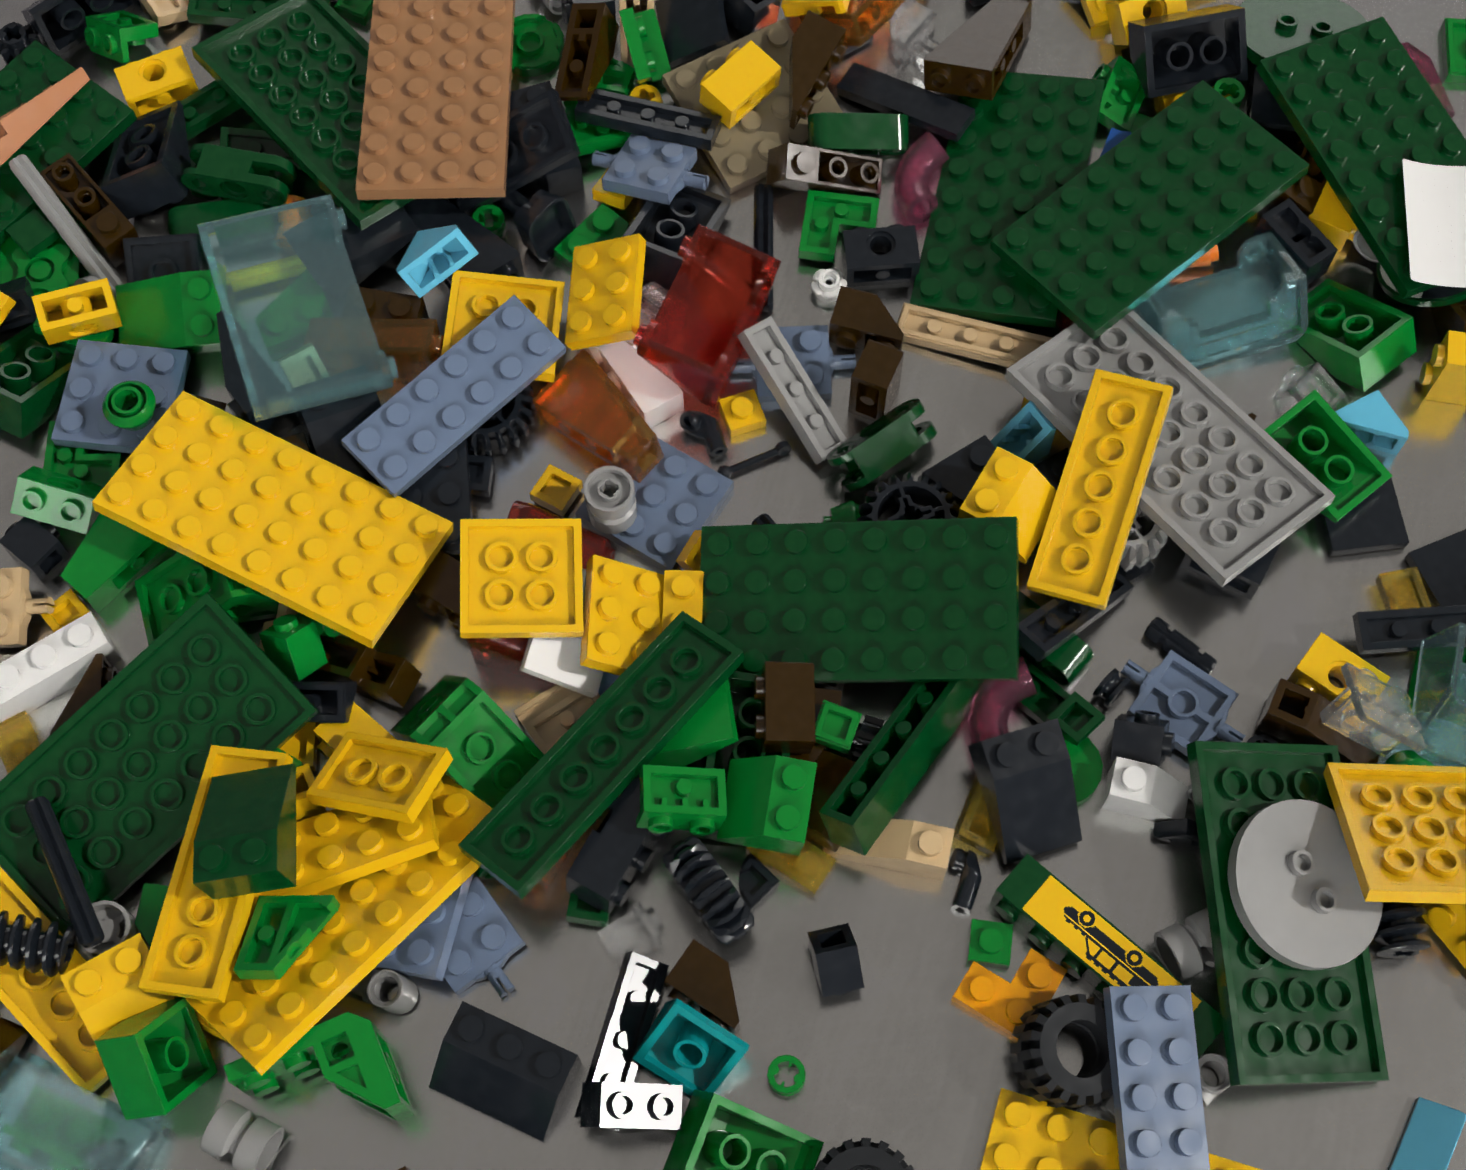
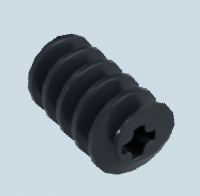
(1400, 930)
(35, 947)

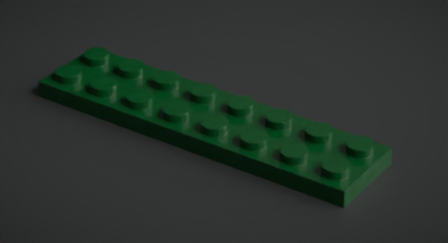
(601, 754)

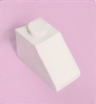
(1144, 791)

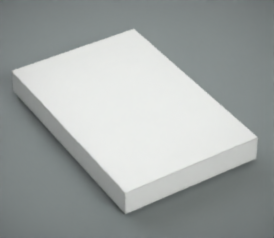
(559, 662)

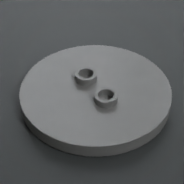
(1300, 887)

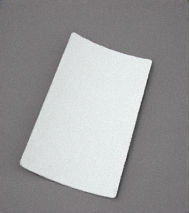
(1436, 223)

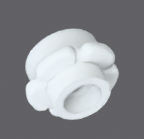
(826, 292)

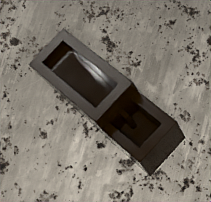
(376, 673)

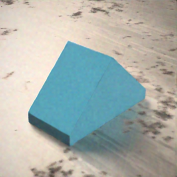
(434, 257)
(1375, 423)
(1027, 434)

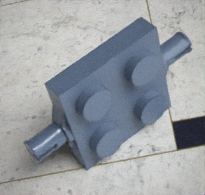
(650, 169)
(813, 352)
(1187, 698)
(482, 943)

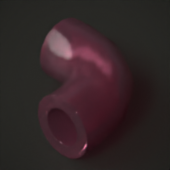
(914, 177)
(994, 703)

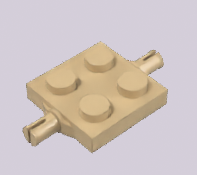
(18, 606)

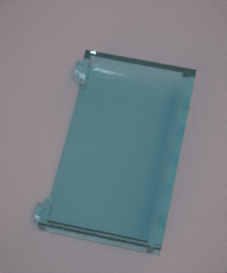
(294, 307)

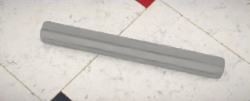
(62, 220)

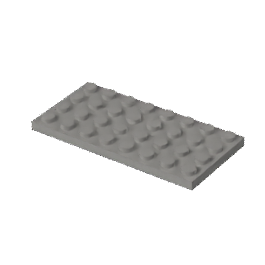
(1215, 473)

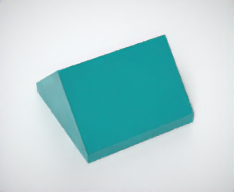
(689, 1049)

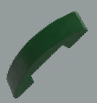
(1074, 713)

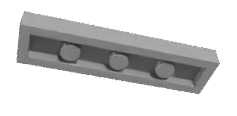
(792, 389)

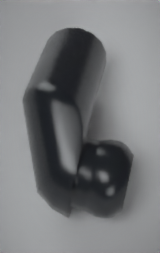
(706, 428)
(970, 877)

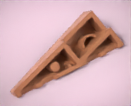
(30, 116)

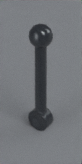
(781, 449)

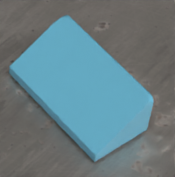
(1429, 1137)

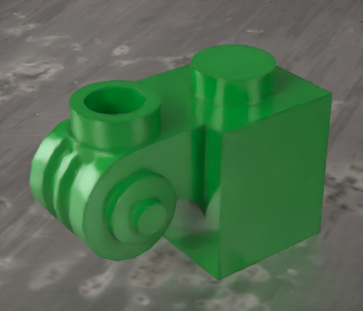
(296, 644)

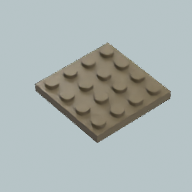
(742, 151)

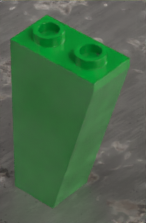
(109, 561)

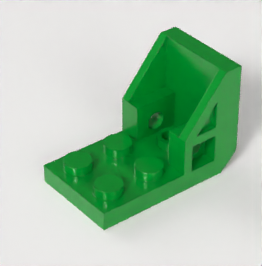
(181, 581)
(483, 741)
(364, 1074)

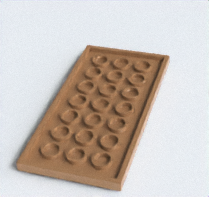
(436, 100)

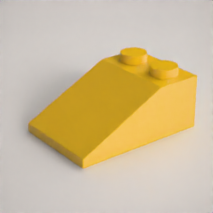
(108, 984)

